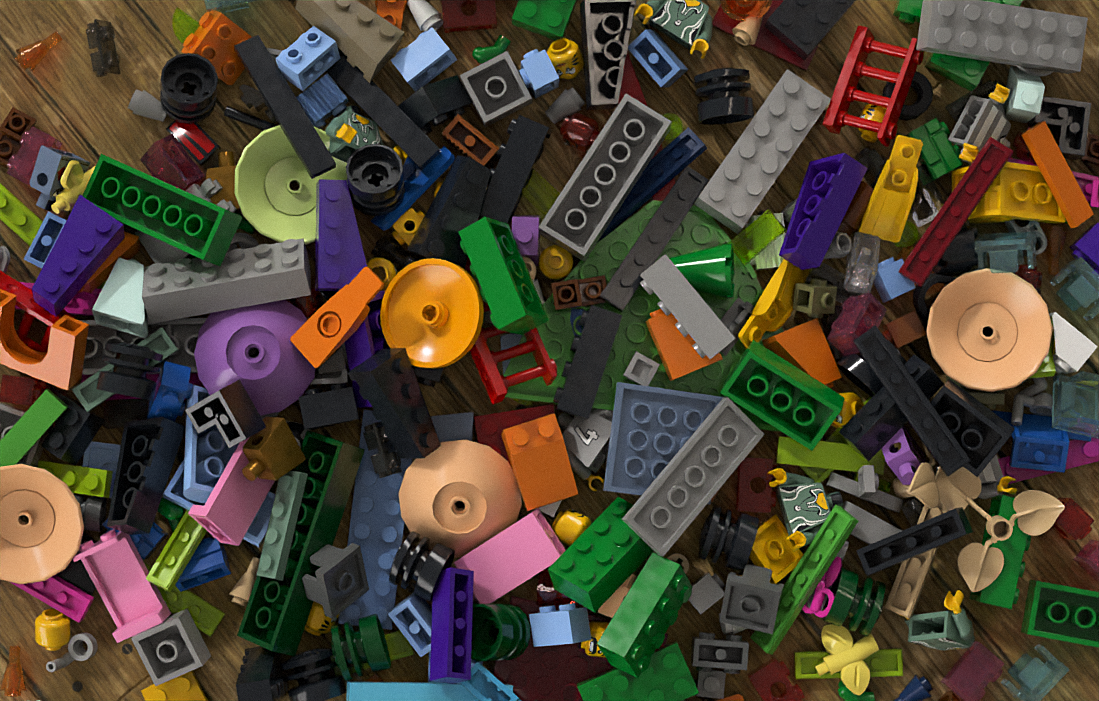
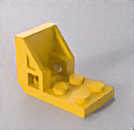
(1015, 194)

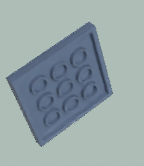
(649, 432)

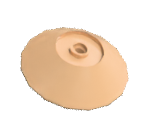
(1017, 322)
(466, 474)
(54, 530)

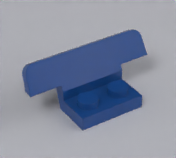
(415, 184)
(1038, 444)

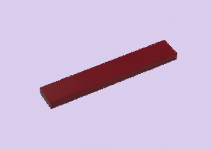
(955, 211)

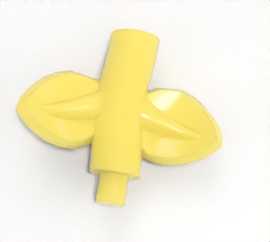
(75, 183)
(847, 657)

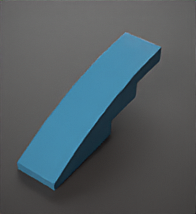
(487, 686)

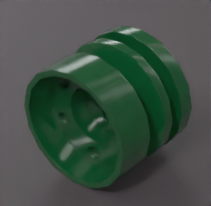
(859, 603)
(498, 632)
(360, 647)

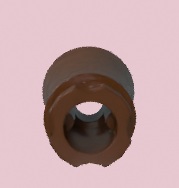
(856, 209)

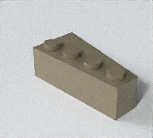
(358, 31)

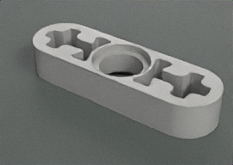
(851, 487)

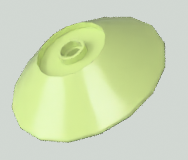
(264, 189)

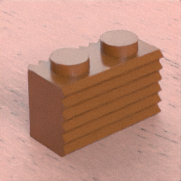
(470, 141)

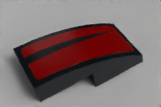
(194, 140)

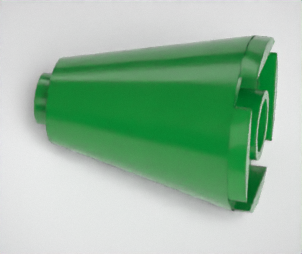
(709, 270)

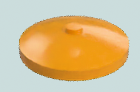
(432, 312)

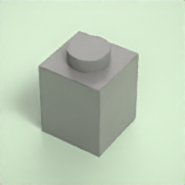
(706, 592)

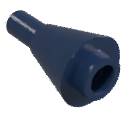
(916, 690)

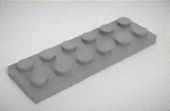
(693, 476)

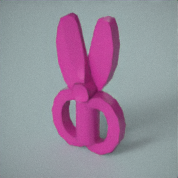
(822, 588)

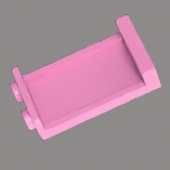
(232, 501)
(511, 557)
(121, 583)

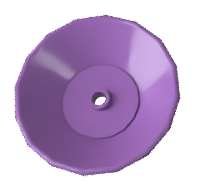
(278, 372)

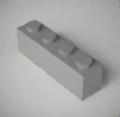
(687, 306)

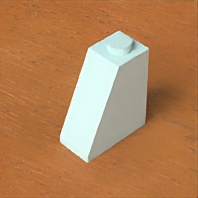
(1024, 97)
(121, 300)

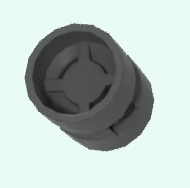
(93, 512)

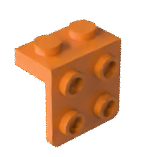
(216, 42)

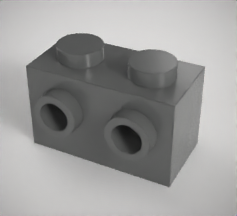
(719, 653)

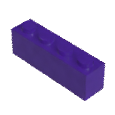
(452, 626)

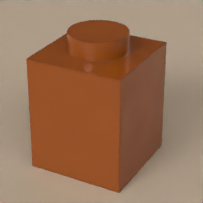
(903, 330)

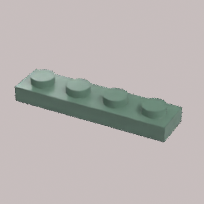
(92, 397)
(281, 525)

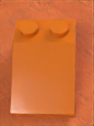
(540, 462)

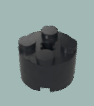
(961, 252)

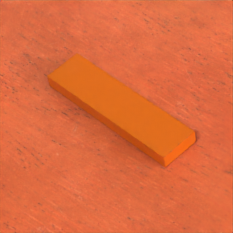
(1057, 174)

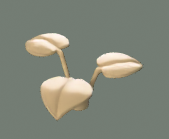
(922, 485)
(1034, 515)

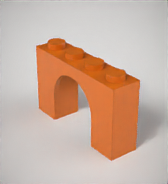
(66, 349)

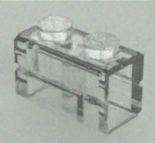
(862, 263)

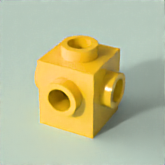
(408, 218)

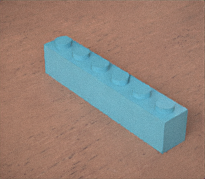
(408, 691)

